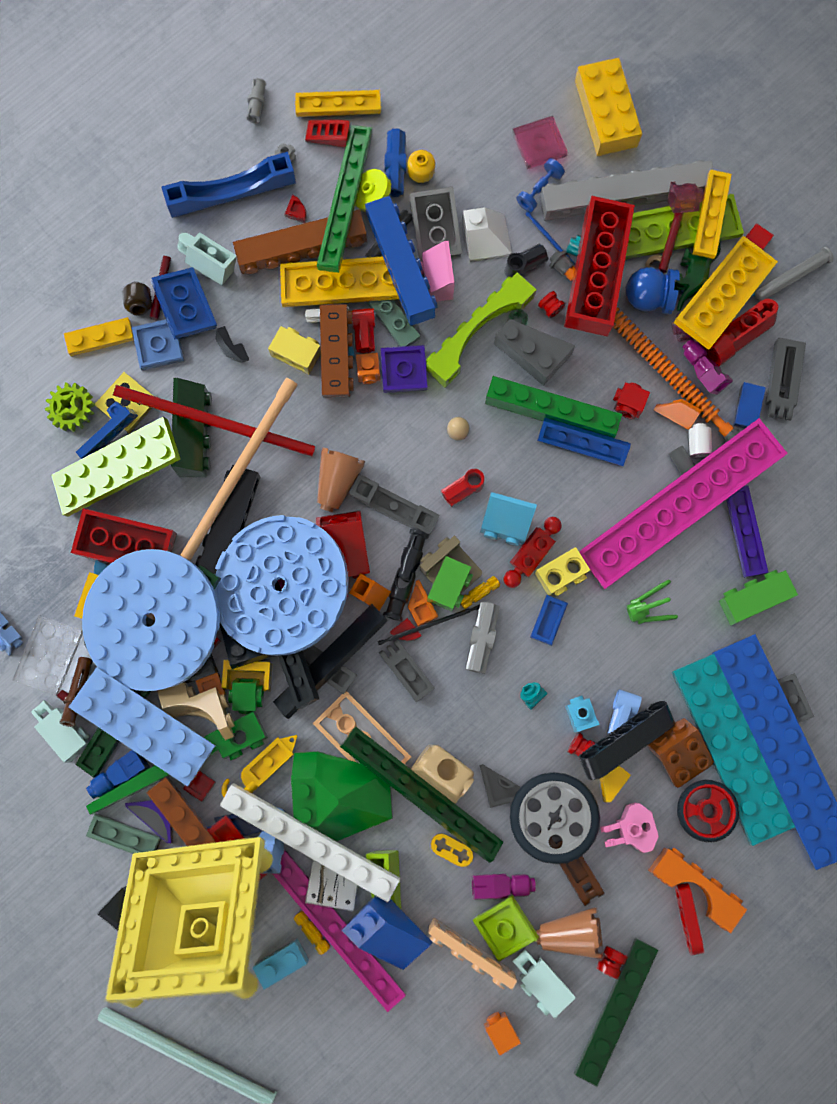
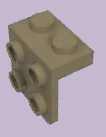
(451, 548)

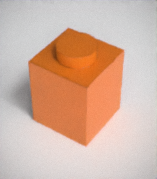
(369, 591)
(501, 1032)

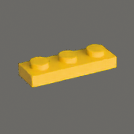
(99, 336)

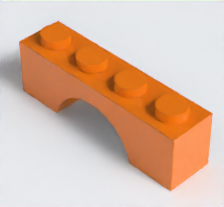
(721, 908)

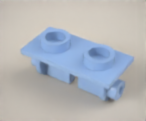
(8, 637)

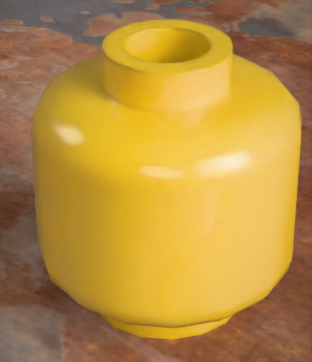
(421, 166)

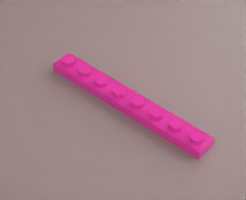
(331, 925)

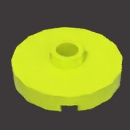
(373, 186)

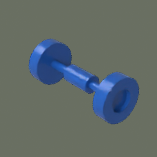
(554, 170)

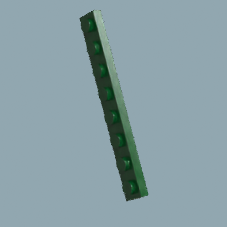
(422, 794)

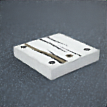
(330, 888)

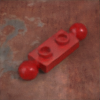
(532, 552)

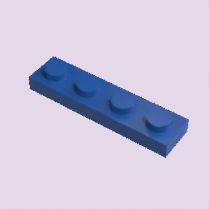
(584, 441)

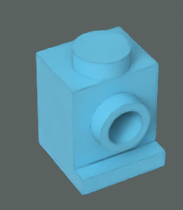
(581, 723)

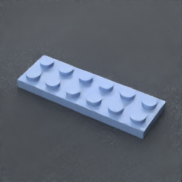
(142, 726)

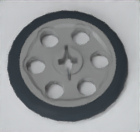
(587, 817)

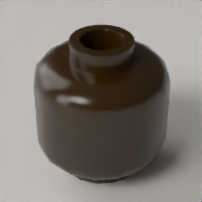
(137, 298)

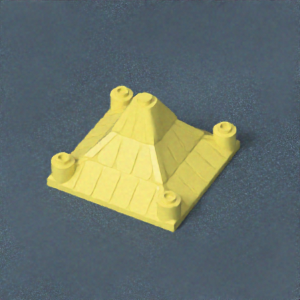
(188, 922)

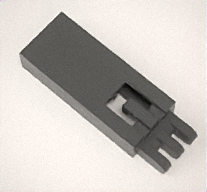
(786, 372)

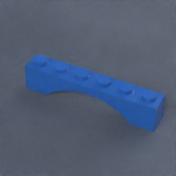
(267, 175)

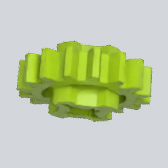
(60, 402)

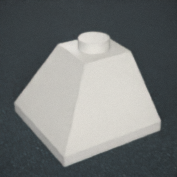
(485, 234)

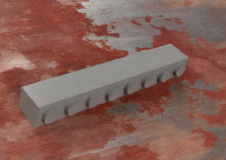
(632, 188)

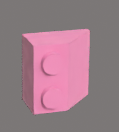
(439, 271)

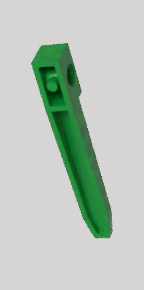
(228, 749)

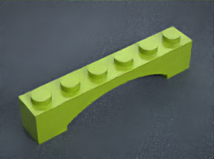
(514, 294)

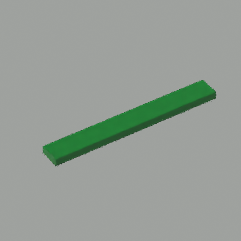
(344, 199)

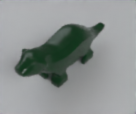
(695, 276)

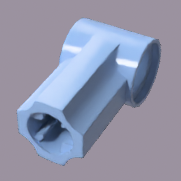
(625, 707)

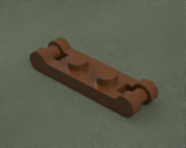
(579, 875)

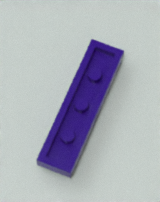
(747, 533)

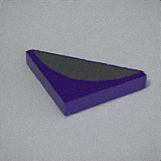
(152, 817)

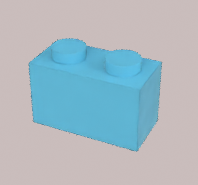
(280, 963)

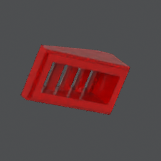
(334, 140)

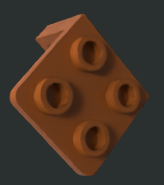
(682, 752)

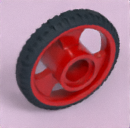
(718, 793)

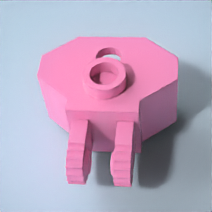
(631, 829)

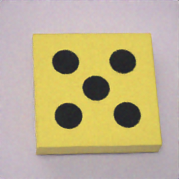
(108, 399)

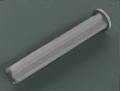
(794, 274)

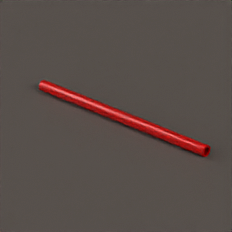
(210, 419)

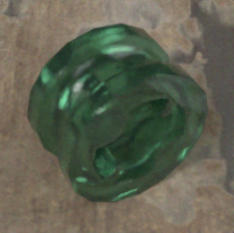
(519, 312)

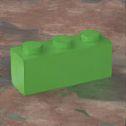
(757, 596)

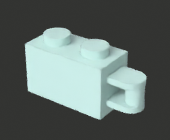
(207, 256)
(65, 741)
(544, 985)

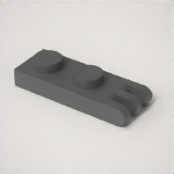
(407, 671)

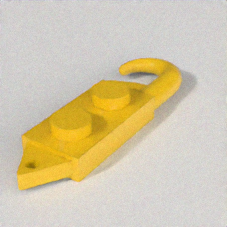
(265, 764)

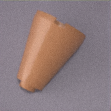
(336, 478)
(573, 934)

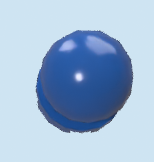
(652, 289)

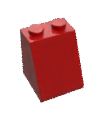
(349, 536)

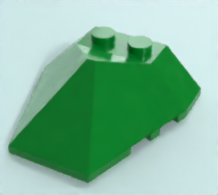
(337, 795)

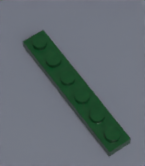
(615, 1012)

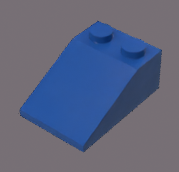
(387, 933)

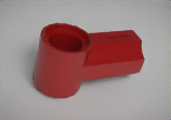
(364, 327)
(462, 488)

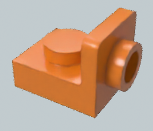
(368, 368)

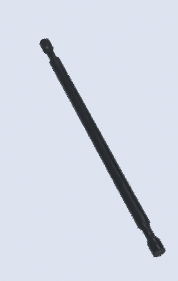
(427, 625)

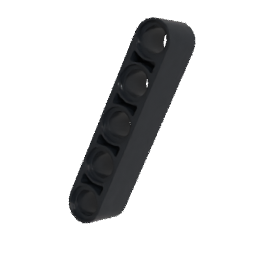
(626, 740)

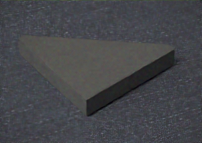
(497, 787)

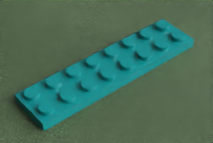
(733, 749)

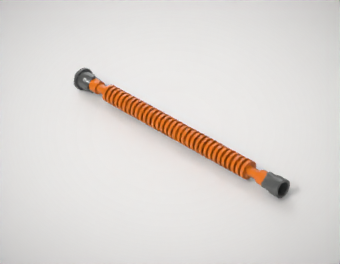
(566, 267)

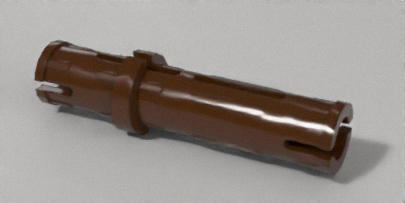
(83, 667)

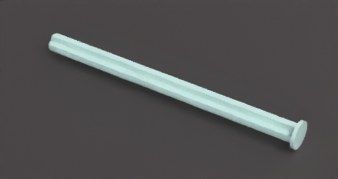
(186, 1056)

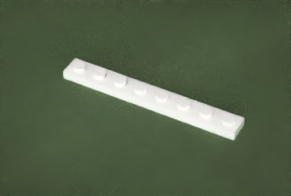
(310, 842)

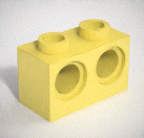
(559, 568)

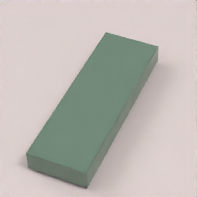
(122, 835)

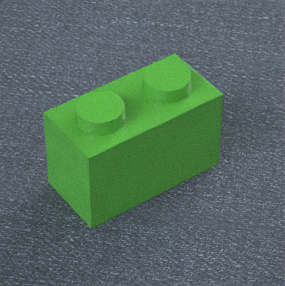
(449, 584)

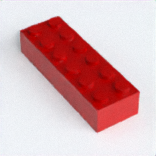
(599, 266)

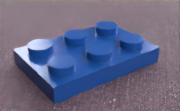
(183, 303)

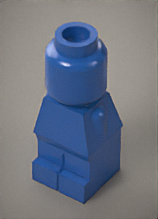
(117, 774)

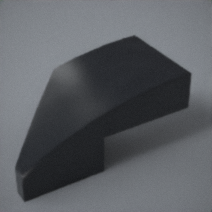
(235, 352)

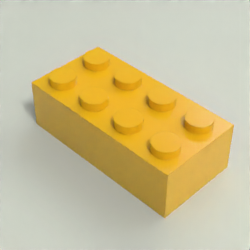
(608, 106)

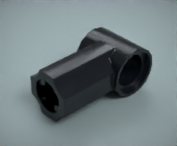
(526, 260)

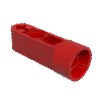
(739, 334)

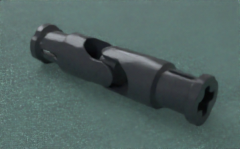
(409, 564)

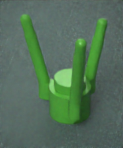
(638, 611)

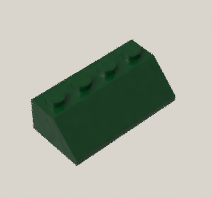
(188, 434)

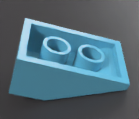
(507, 519)

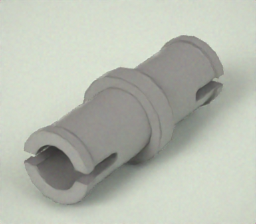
(256, 100)

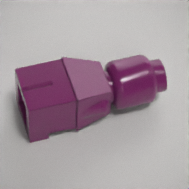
(706, 369)
(500, 886)

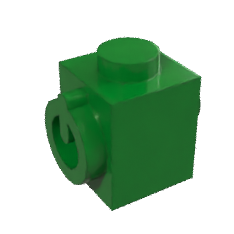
(246, 695)

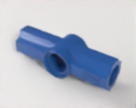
(395, 161)

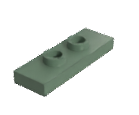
(395, 322)

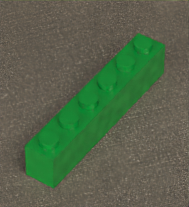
(543, 404)

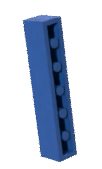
(400, 260)

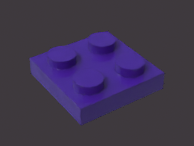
(404, 369)

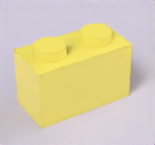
(295, 349)

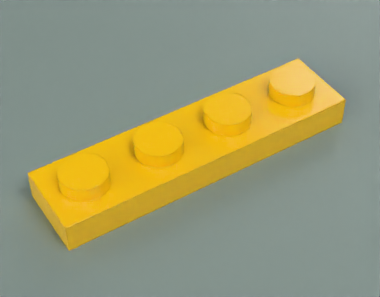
(337, 103)
(712, 214)

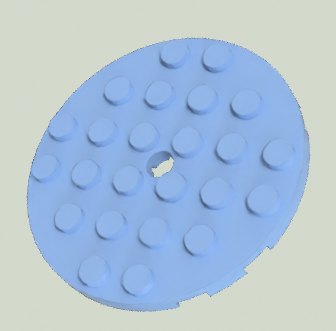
(312, 592)
(183, 628)

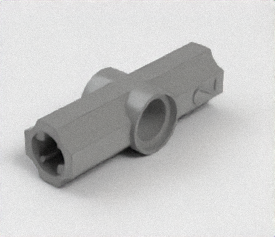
(482, 637)

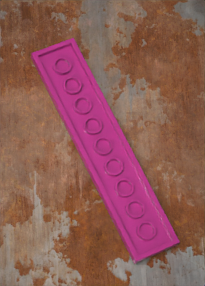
(682, 503)

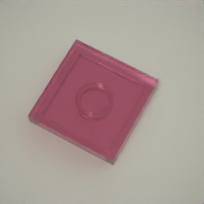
(540, 142)

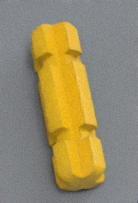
(480, 592)
(312, 932)

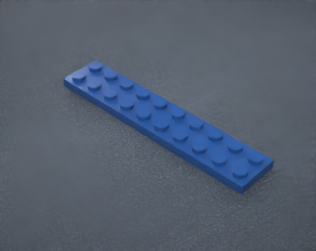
(783, 747)

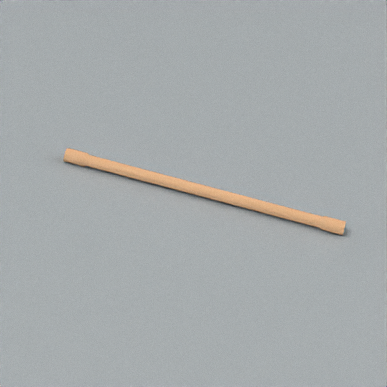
(282, 396)

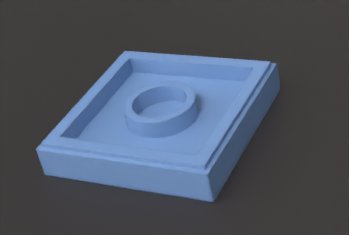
(156, 345)

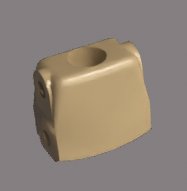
(443, 772)

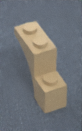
(209, 704)

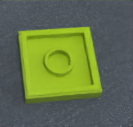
(505, 928)

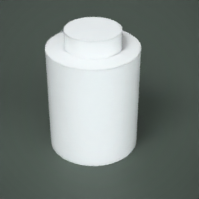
(700, 441)

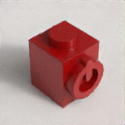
(630, 400)

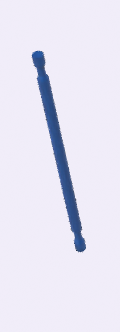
(545, 233)

